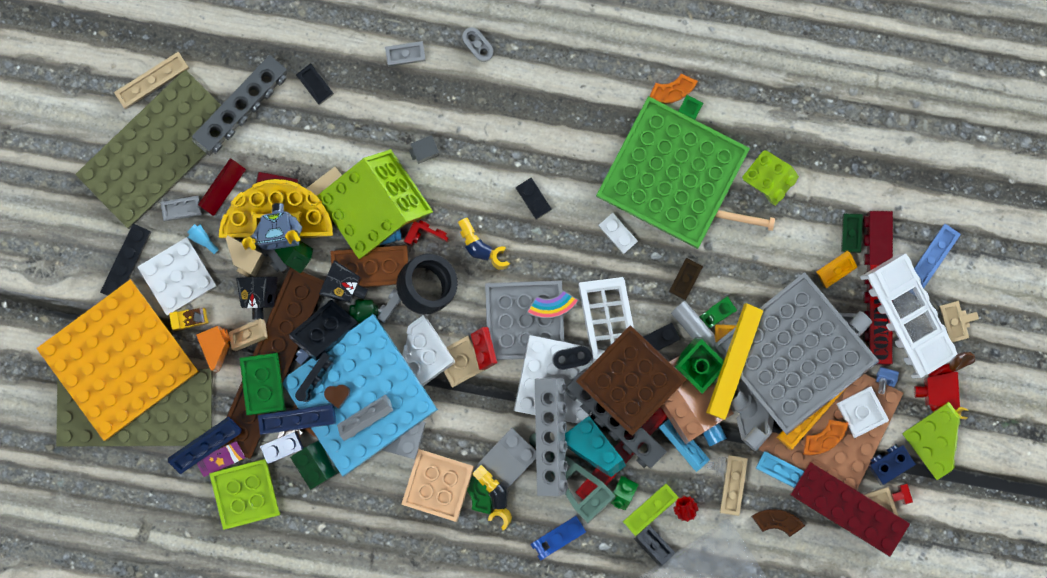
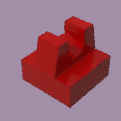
(903, 494)

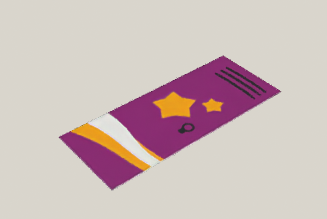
(221, 458)

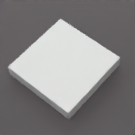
(862, 412)

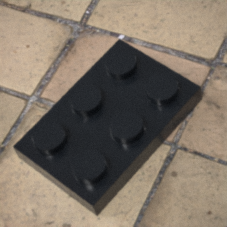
(323, 330)

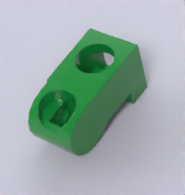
(718, 312)

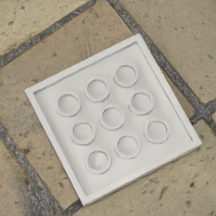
(539, 364)

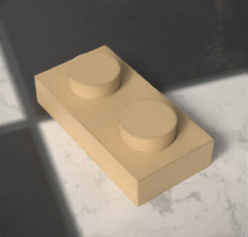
(248, 334)

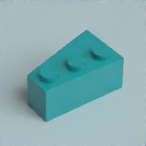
(592, 445)

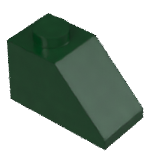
(296, 256)

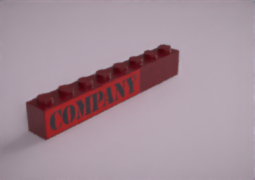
(879, 250)

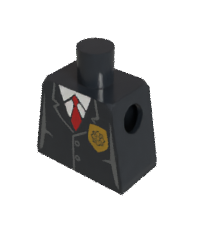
(342, 284)
(257, 294)

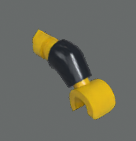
(498, 495)

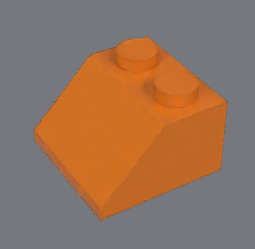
(214, 346)

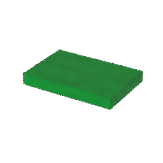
(262, 384)

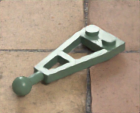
(595, 501)

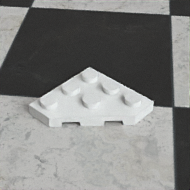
(425, 351)

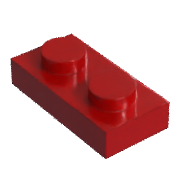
(483, 348)

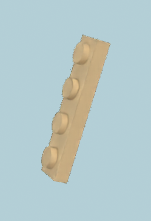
(151, 80)

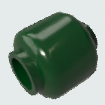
(363, 309)

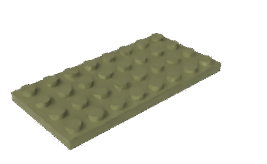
(151, 150)
(170, 422)

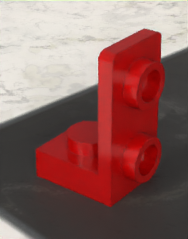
(413, 235)

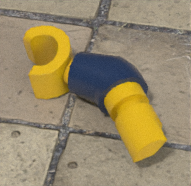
(478, 249)

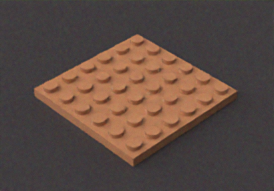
(852, 455)

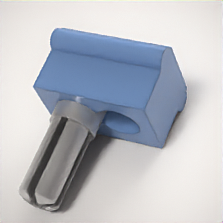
(886, 377)

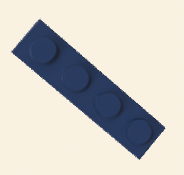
(297, 419)
(204, 445)

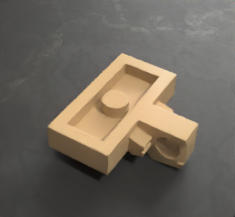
(956, 321)

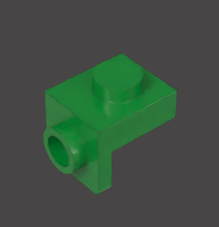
(624, 493)

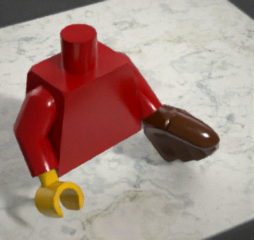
(943, 384)

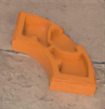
(673, 91)
(826, 439)

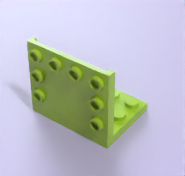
(373, 201)

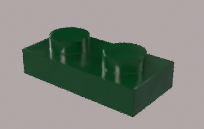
(851, 233)

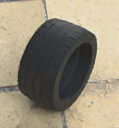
(444, 272)

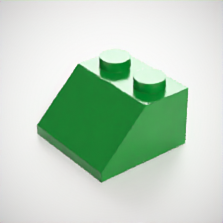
(699, 364)

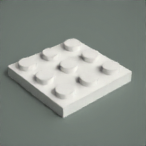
(177, 276)

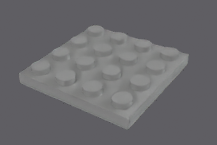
(510, 323)

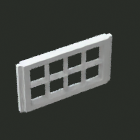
(602, 285)

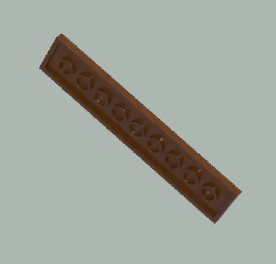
(292, 307)

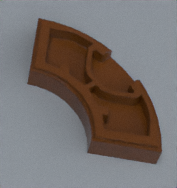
(778, 520)

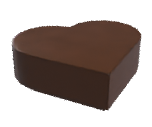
(337, 395)

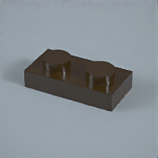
(685, 279)

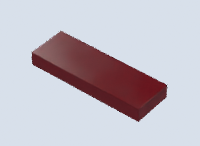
(221, 187)

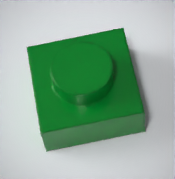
(690, 107)

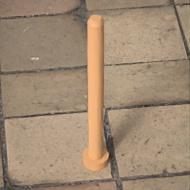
(746, 219)

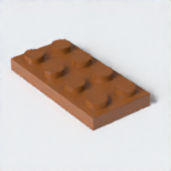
(377, 267)

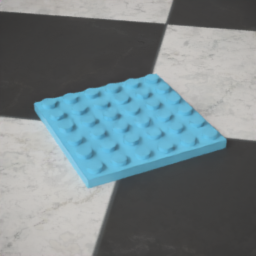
(370, 368)

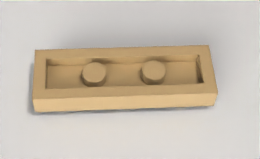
(733, 485)

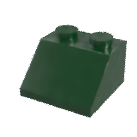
(314, 465)

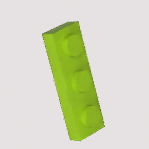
(650, 509)

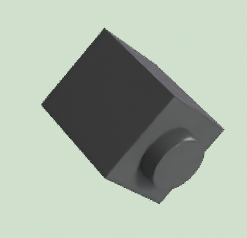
(424, 149)

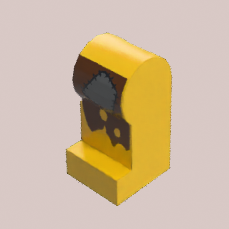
(188, 319)

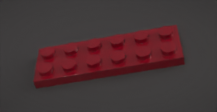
(849, 509)

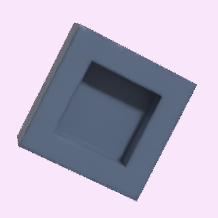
(302, 357)

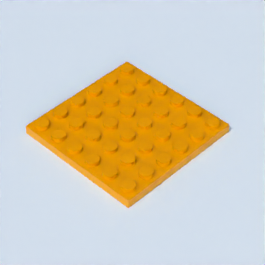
(117, 360)

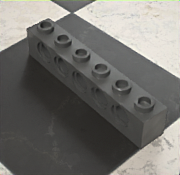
(269, 68)
(654, 450)

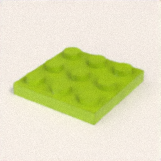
(244, 494)

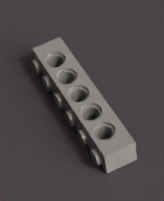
(544, 445)

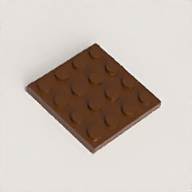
(631, 380)

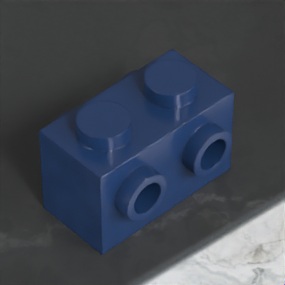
(891, 465)

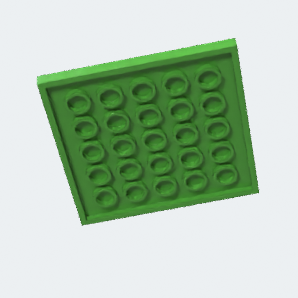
(672, 172)

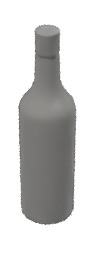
(694, 325)

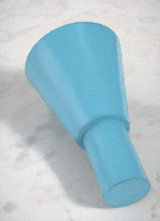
(198, 235)

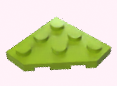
(936, 439)

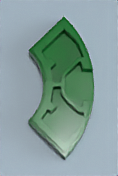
(479, 495)

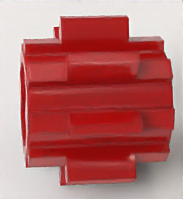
(686, 508)

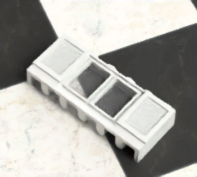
(910, 315)

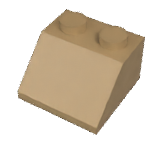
(247, 260)

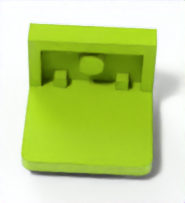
(771, 176)

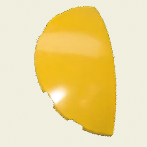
(256, 201)

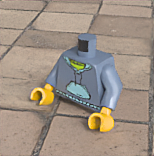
(275, 230)

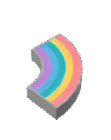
(552, 307)

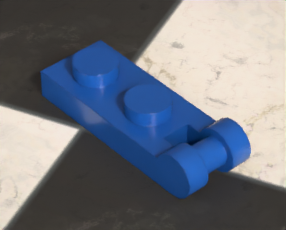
(559, 537)

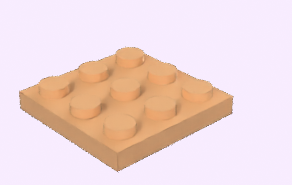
(437, 485)

